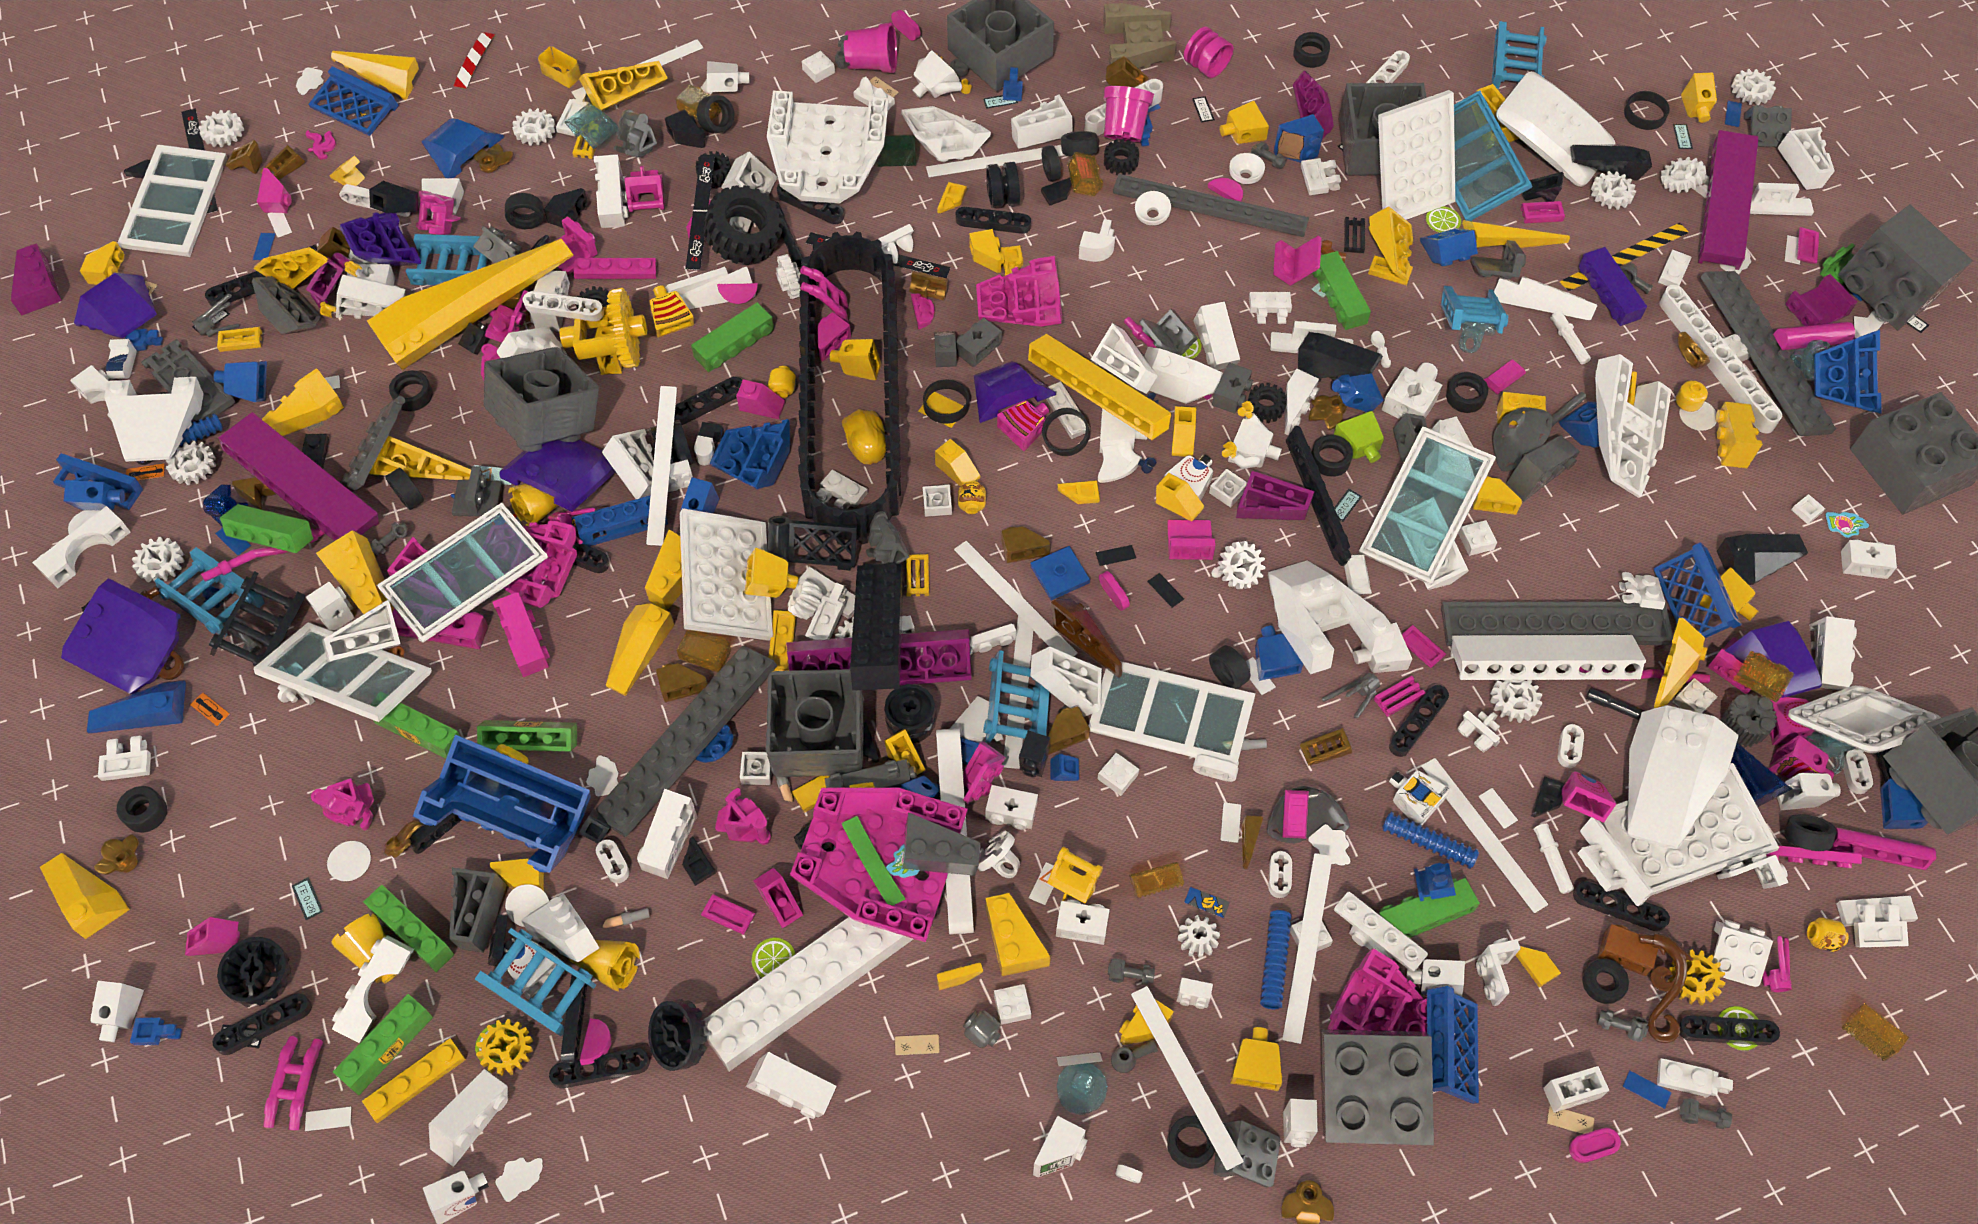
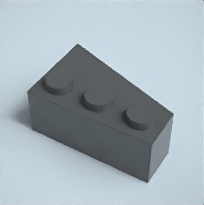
(938, 848)
(475, 907)

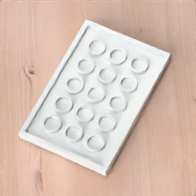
(1418, 155)
(715, 575)
(1723, 835)

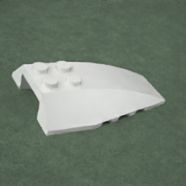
(1675, 771)

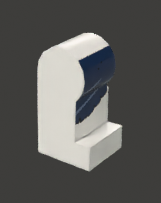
(120, 359)

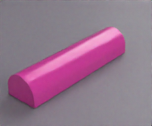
(1800, 336)
(1884, 849)

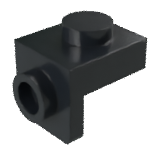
(473, 337)

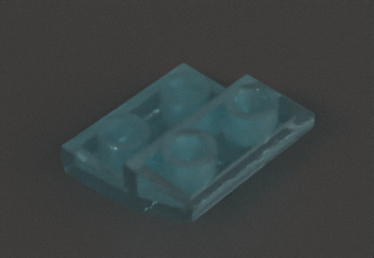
(592, 125)

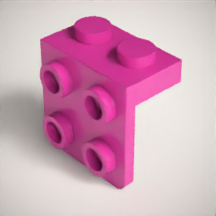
(578, 241)
(981, 770)

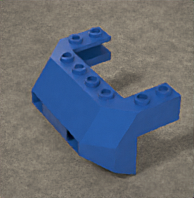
(507, 799)

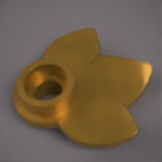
(492, 158)
(1326, 410)
(398, 844)
(118, 855)
(1307, 1210)

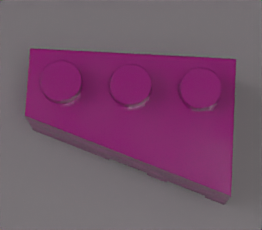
(33, 281)
(1273, 499)

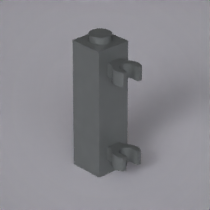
(889, 775)

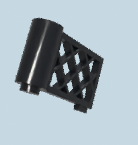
(783, 536)

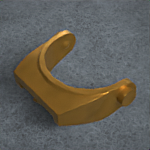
(1685, 345)

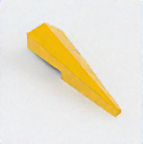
(385, 70)
(1495, 235)
(416, 462)

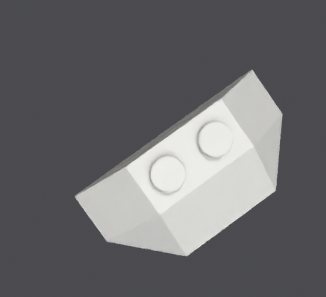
(1180, 376)

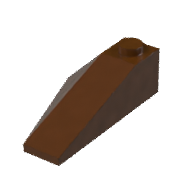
(1077, 625)

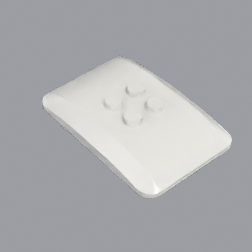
(1552, 124)
(1862, 718)

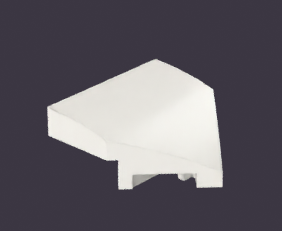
(973, 720)

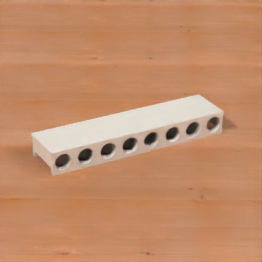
(1547, 654)

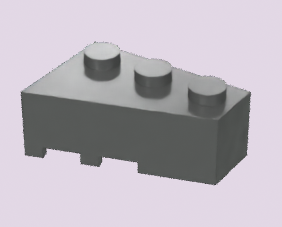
(1542, 466)

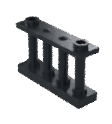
(281, 623)

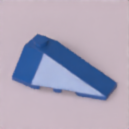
(147, 708)

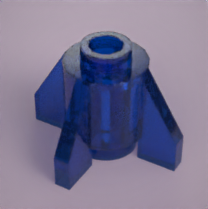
(220, 502)

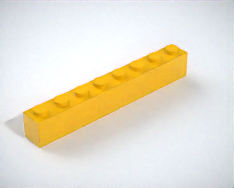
(1099, 386)

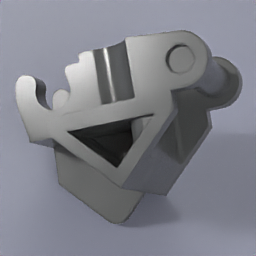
(635, 134)
(887, 540)

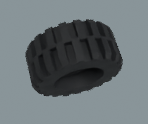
(750, 205)

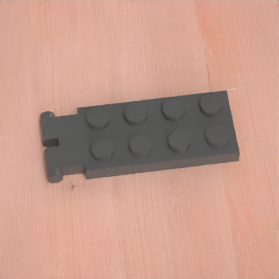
(179, 363)
(372, 445)

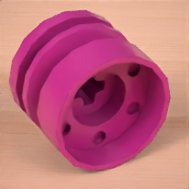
(1208, 52)

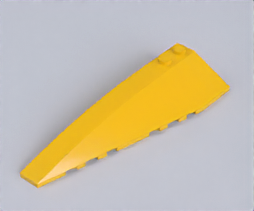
(438, 313)

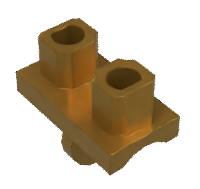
(928, 285)

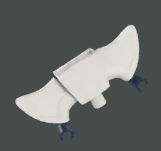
(1117, 448)

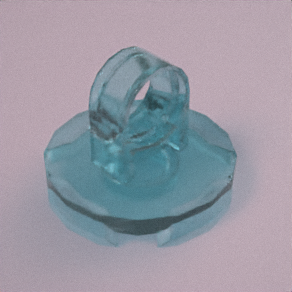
(1476, 332)
(1807, 357)
(1831, 747)
(1081, 1088)

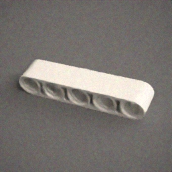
(1096, 118)

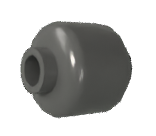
(982, 1029)

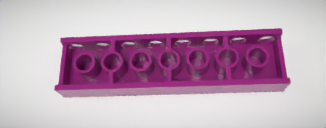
(1728, 199)
(297, 478)
(921, 655)

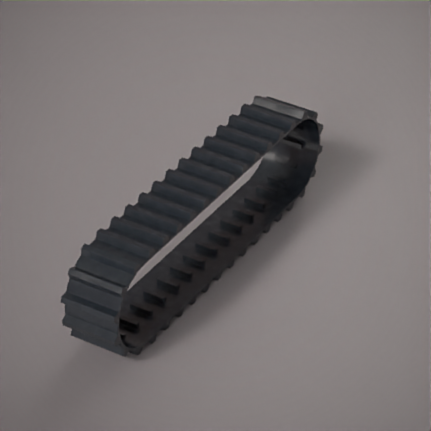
(829, 257)

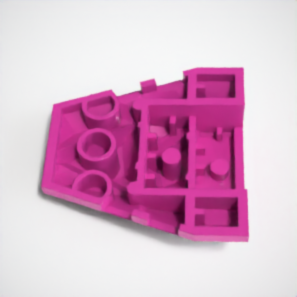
(1023, 296)
(550, 575)
(1379, 999)

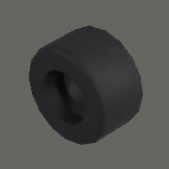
(132, 800)

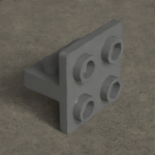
(495, 246)
(476, 495)

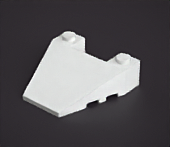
(152, 424)

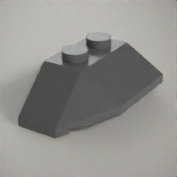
(284, 306)

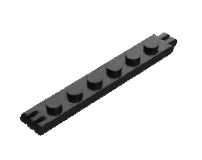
(1321, 501)

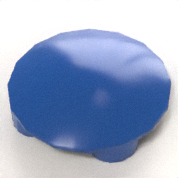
(718, 746)

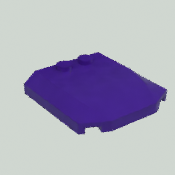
(562, 470)
(122, 637)

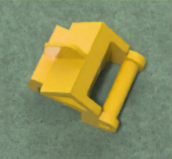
(1071, 882)

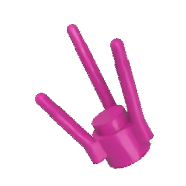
(566, 517)
(1779, 979)

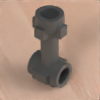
(839, 57)
(1261, 150)
(397, 530)
(250, 644)
(1118, 971)
(1636, 1028)
(1691, 1112)

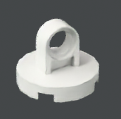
(998, 853)

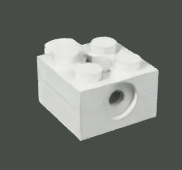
(1413, 392)

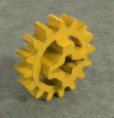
(1708, 975)
(514, 1045)

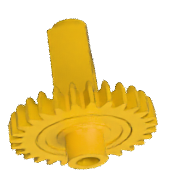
(626, 329)

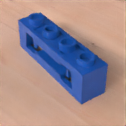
(615, 520)

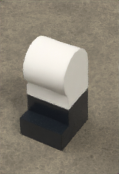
(706, 442)

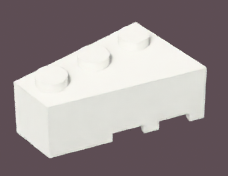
(1043, 124)
(364, 297)
(364, 635)
(1834, 651)
(667, 834)

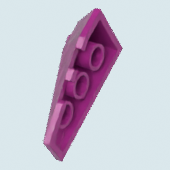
(1313, 100)

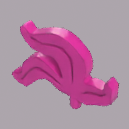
(318, 146)

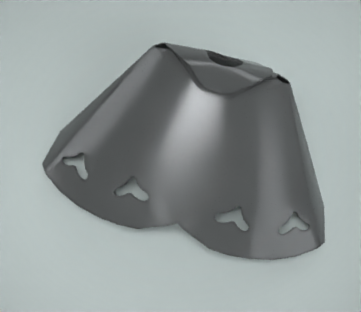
(1522, 438)
(1321, 811)

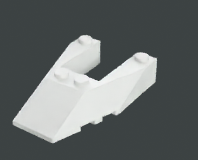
(1628, 432)
(1315, 602)

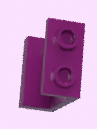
(1823, 304)

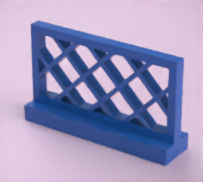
(360, 90)
(1712, 582)
(1442, 1026)

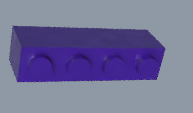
(1612, 286)

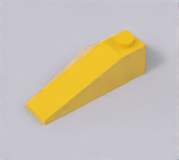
(1393, 237)
(292, 266)
(305, 406)
(638, 642)
(1682, 662)
(82, 896)

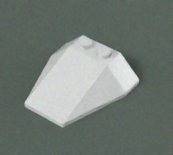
(944, 133)

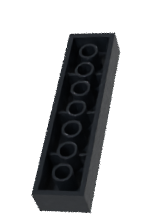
(877, 627)

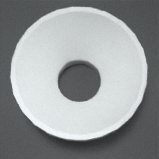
(1249, 164)
(1152, 201)

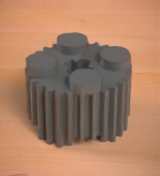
(1750, 718)

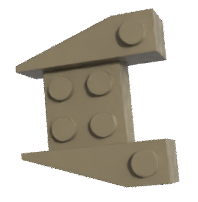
(1141, 33)

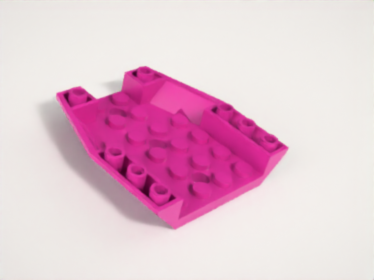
(841, 875)

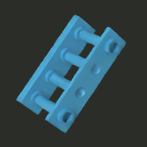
(1501, 48)
(443, 245)
(1473, 309)
(230, 581)
(1038, 695)
(533, 1006)

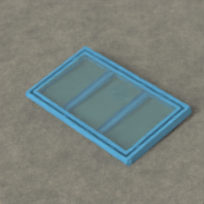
(1484, 161)

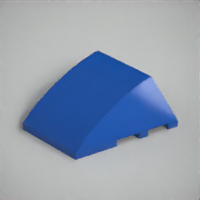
(456, 143)
(1850, 373)
(754, 453)

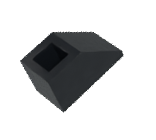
(684, 129)
(393, 198)
(565, 205)
(1034, 754)

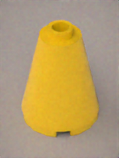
(530, 503)
(359, 940)
(612, 963)

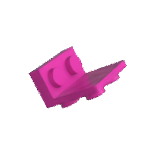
(1295, 264)
(506, 320)
(1190, 540)
(1727, 666)

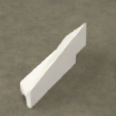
(703, 288)
(1543, 297)

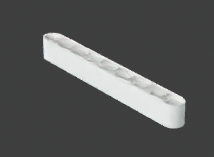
(1723, 361)
(952, 791)

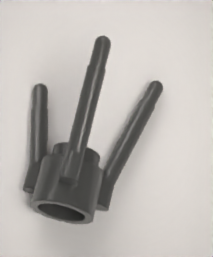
(204, 323)
(1364, 686)

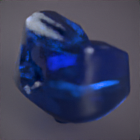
(209, 592)

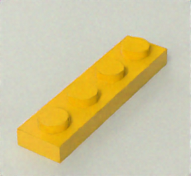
(413, 1080)

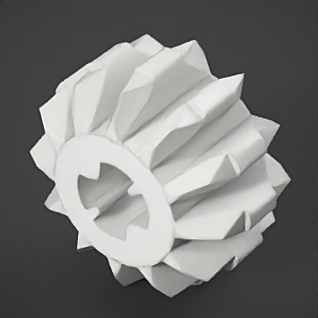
(805, 599)
(1192, 929)

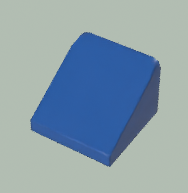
(1064, 768)

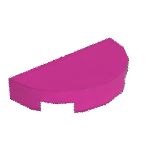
(1227, 188)
(737, 292)
(923, 310)
(596, 1041)

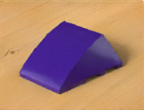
(379, 240)
(116, 305)
(1005, 387)
(1782, 646)

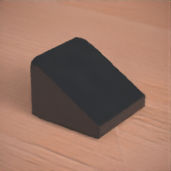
(595, 827)

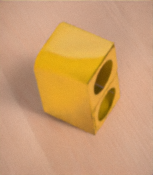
(564, 62)

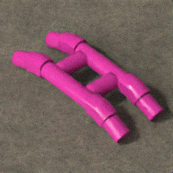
(837, 296)
(298, 1095)

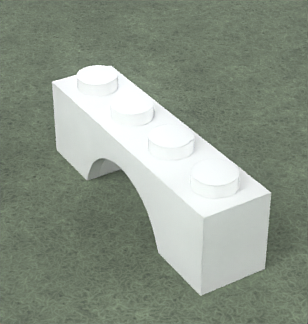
(91, 384)
(60, 560)
(357, 1017)

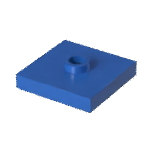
(1060, 573)

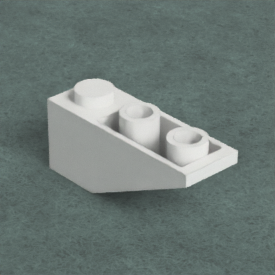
(1299, 392)

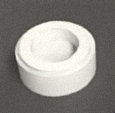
(1128, 1174)

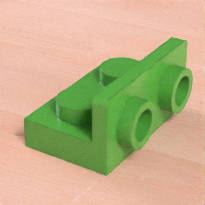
(1835, 264)

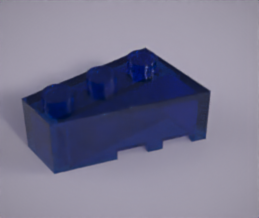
(1757, 777)

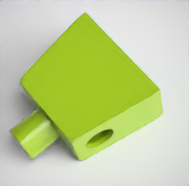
(1363, 435)

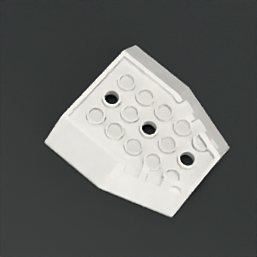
(800, 135)

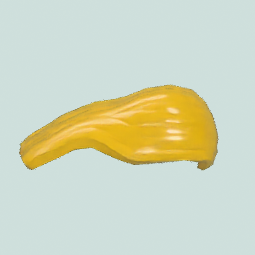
(865, 436)

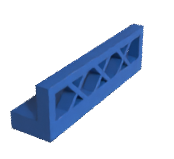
(89, 471)

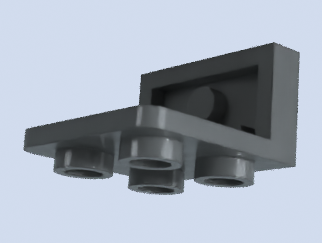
(1769, 124)
(1507, 267)
(1170, 333)
(1258, 1150)

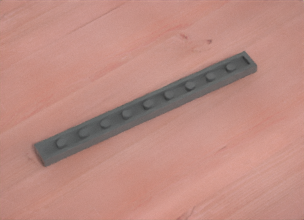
(1215, 205)

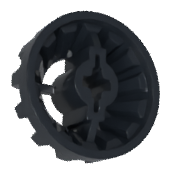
(247, 962)
(672, 1039)

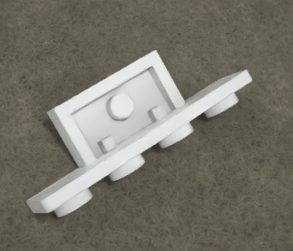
(1779, 200)
(1290, 342)
(1611, 864)
(1375, 932)

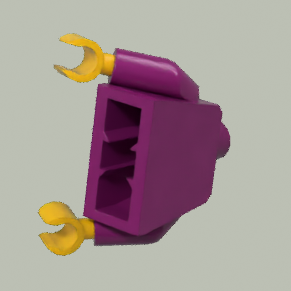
(327, 278)

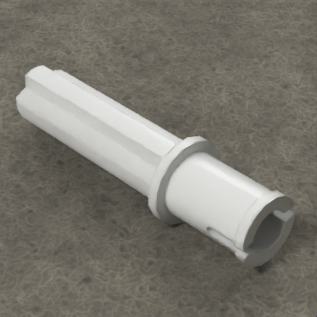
(1566, 330)
(1553, 858)

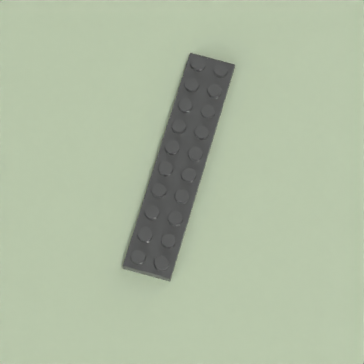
(1773, 362)
(1646, 625)
(684, 740)

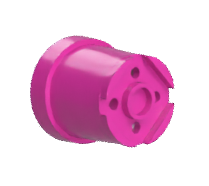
(872, 48)
(1126, 112)

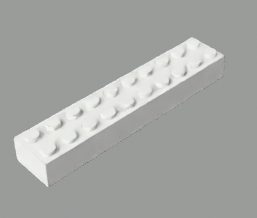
(797, 989)

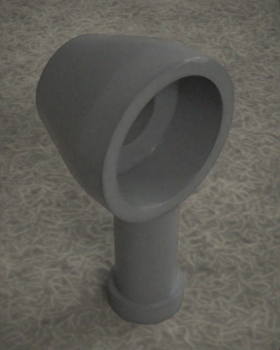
(1632, 277)
(1128, 1065)

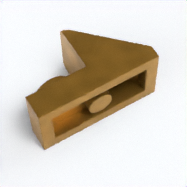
(246, 156)
(252, 490)

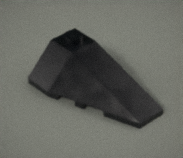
(1613, 158)
(1331, 357)
(1760, 554)

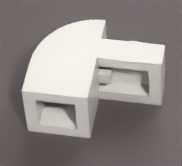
(1096, 246)

